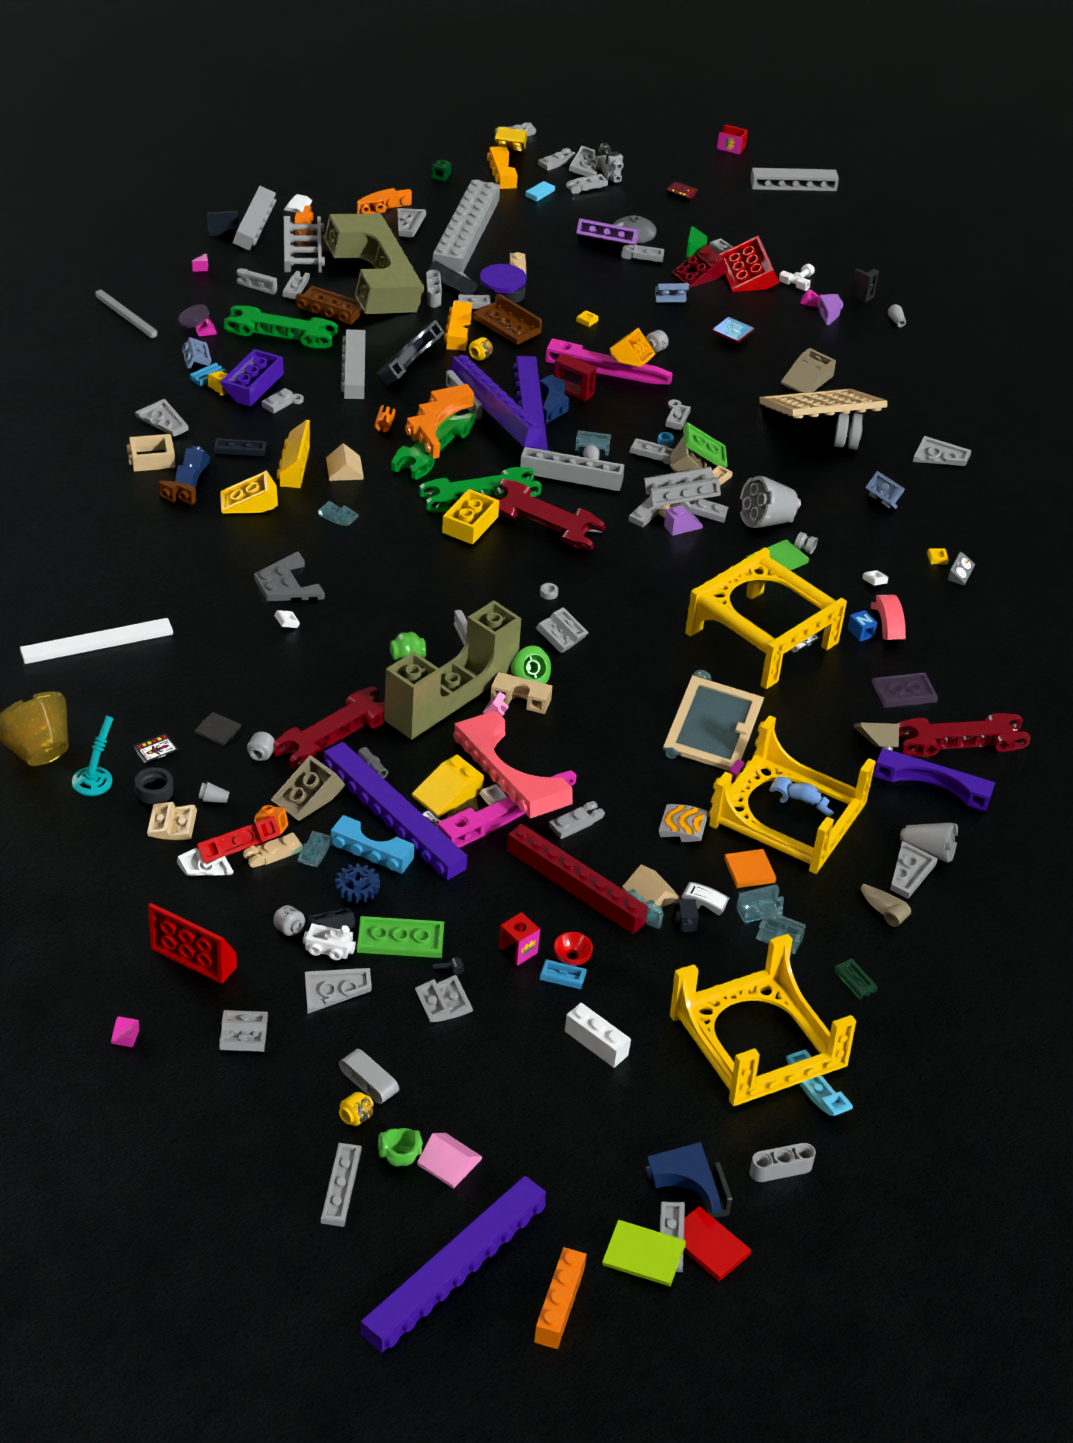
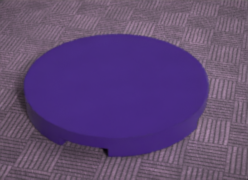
(503, 278)

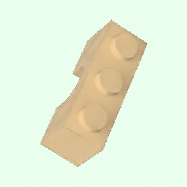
(536, 693)

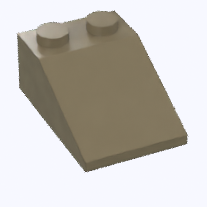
(308, 789)

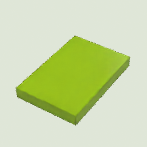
(644, 1253)

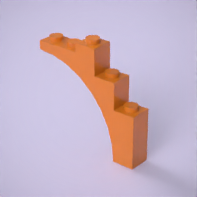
(432, 414)

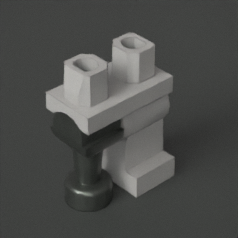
(609, 163)

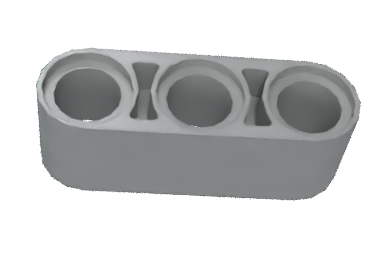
(433, 288)
(369, 1076)
(782, 1162)

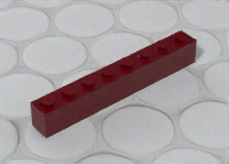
(577, 878)

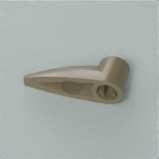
(892, 908)

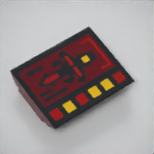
(682, 190)

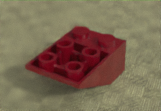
(701, 267)

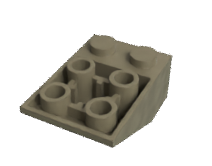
(809, 372)

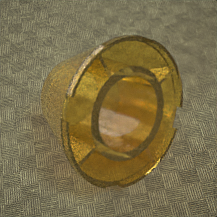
(36, 728)

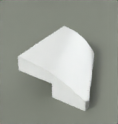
(193, 864)

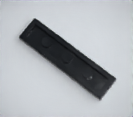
(454, 279)

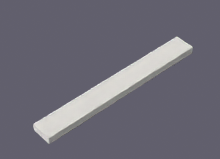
(96, 640)

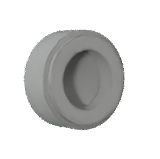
(549, 591)

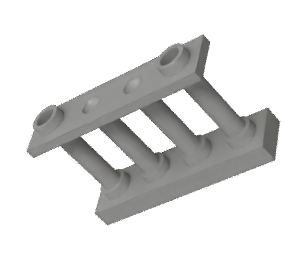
(290, 249)
(682, 486)

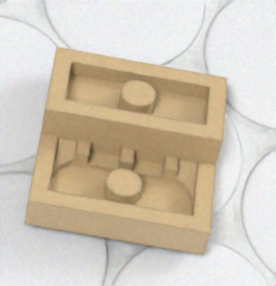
(172, 821)

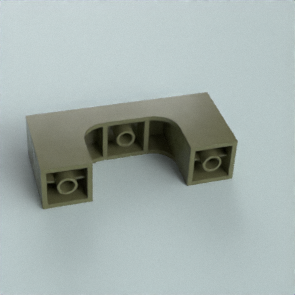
(393, 282)
(423, 694)

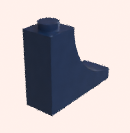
(686, 1169)

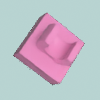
(497, 704)

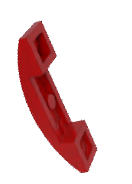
(239, 839)

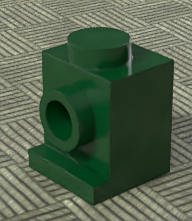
(443, 167)

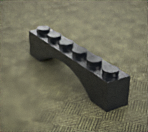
(413, 348)

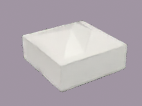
(875, 577)
(287, 619)
(492, 794)

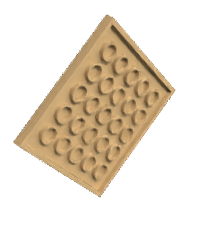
(823, 402)

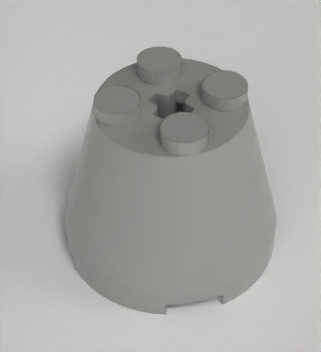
(767, 503)

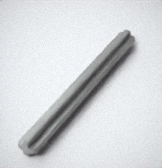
(126, 313)

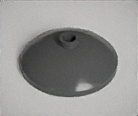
(646, 228)

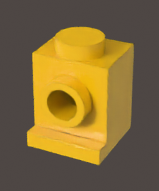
(214, 382)

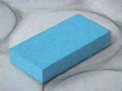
(540, 191)

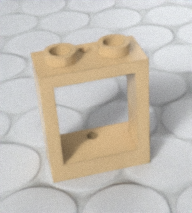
(155, 460)

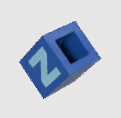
(862, 625)

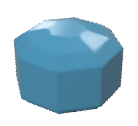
(665, 439)

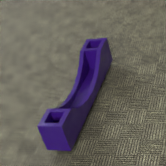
(970, 789)

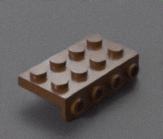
(329, 305)
(509, 320)

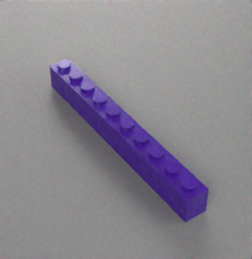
(529, 393)
(498, 403)
(396, 811)
(452, 1264)

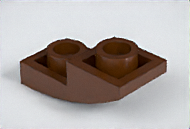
(175, 490)

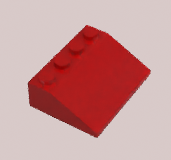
(760, 272)
(190, 944)

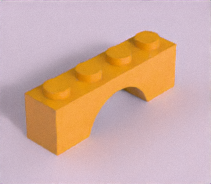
(499, 162)
(455, 334)

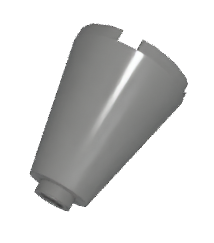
(933, 839)

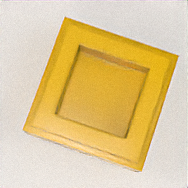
(587, 318)
(937, 556)

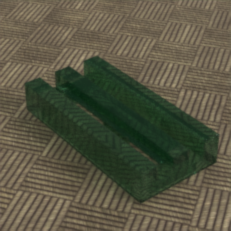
(852, 979)

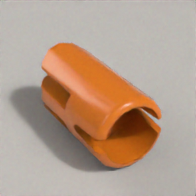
(384, 419)

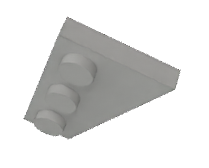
(584, 162)
(409, 221)
(163, 417)
(940, 452)
(911, 869)
(335, 986)

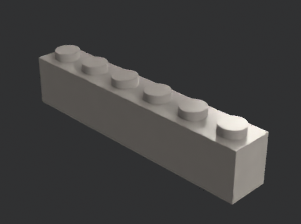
(794, 179)
(255, 218)
(353, 364)
(573, 468)

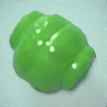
(407, 643)
(400, 1146)

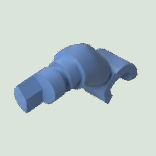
(801, 791)

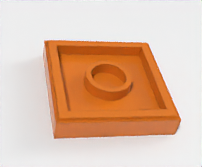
(750, 868)

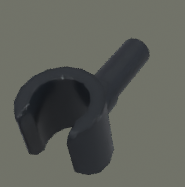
(455, 963)

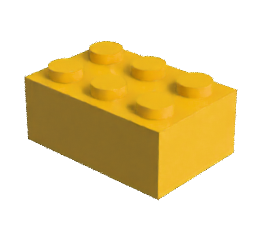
(470, 516)

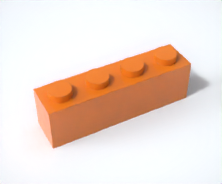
(560, 1298)

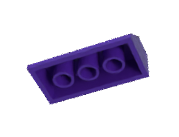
(253, 376)

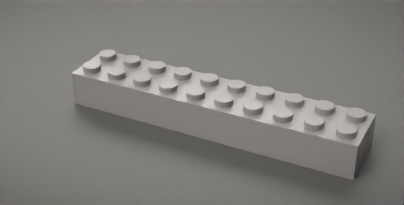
(467, 225)

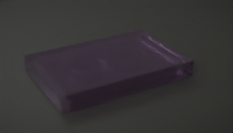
(904, 690)

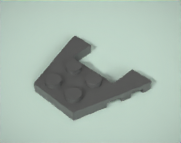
(279, 583)

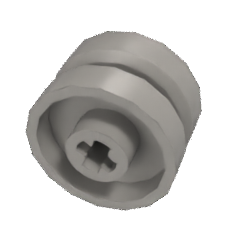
(848, 430)

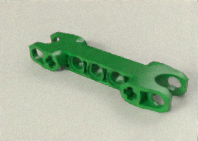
(305, 331)
(417, 457)
(449, 493)

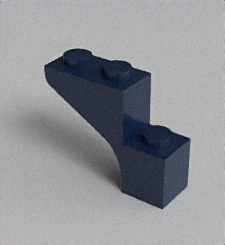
(556, 402)
(194, 463)

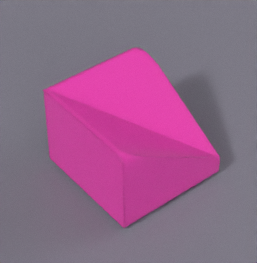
(200, 263)
(125, 1031)

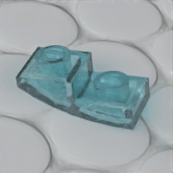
(338, 515)
(315, 849)
(654, 913)

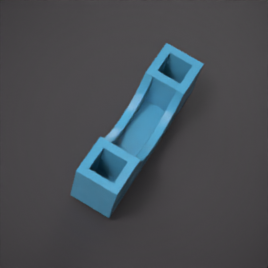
(393, 854)

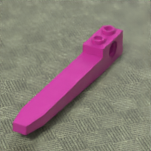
(607, 364)
(472, 825)

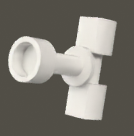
(798, 278)

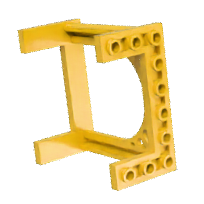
(759, 570)
(773, 757)
(778, 976)

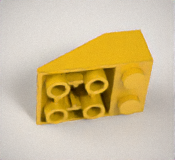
(511, 138)

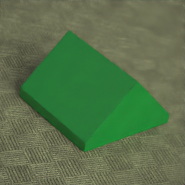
(695, 242)

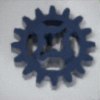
(357, 883)

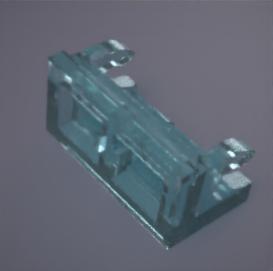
(600, 440)
(754, 903)
(777, 925)

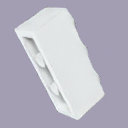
(597, 1035)

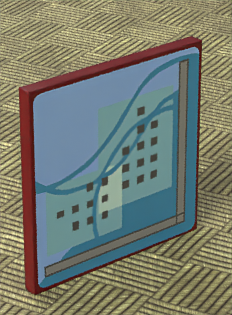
(733, 329)

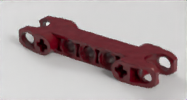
(571, 525)
(358, 712)
(991, 732)

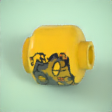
(480, 348)
(356, 1109)

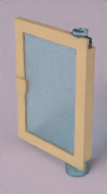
(712, 722)

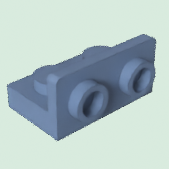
(671, 293)
(196, 352)
(885, 489)

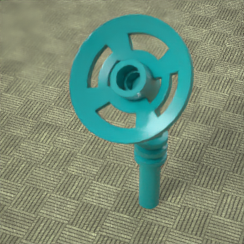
(91, 774)

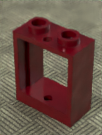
(587, 371)

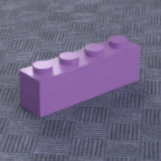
(607, 232)

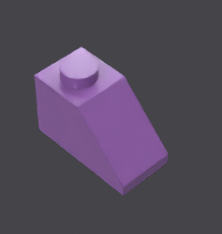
(830, 307)
(680, 520)

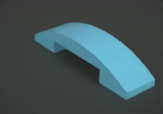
(820, 1091)

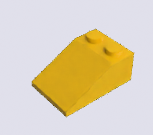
(250, 495)
(449, 786)

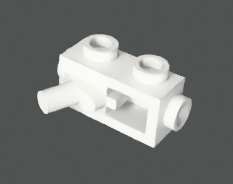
(329, 941)

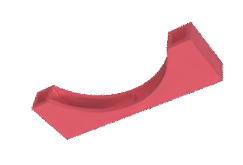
(531, 793)

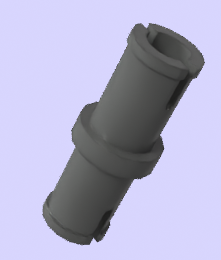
(372, 761)

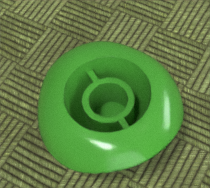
(532, 664)

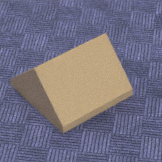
(344, 464)
(651, 887)

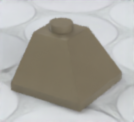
(685, 459)
(880, 734)

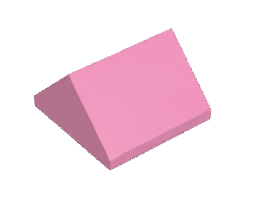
(447, 1159)

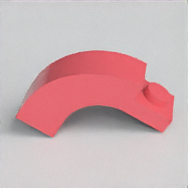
(891, 615)

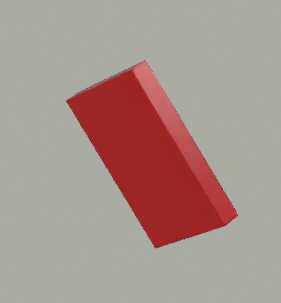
(712, 1244)

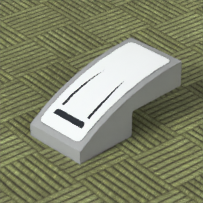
(706, 896)

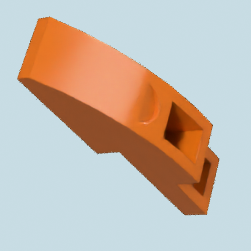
(384, 199)
(304, 218)

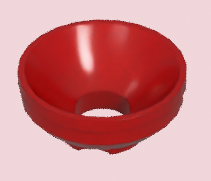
(573, 943)

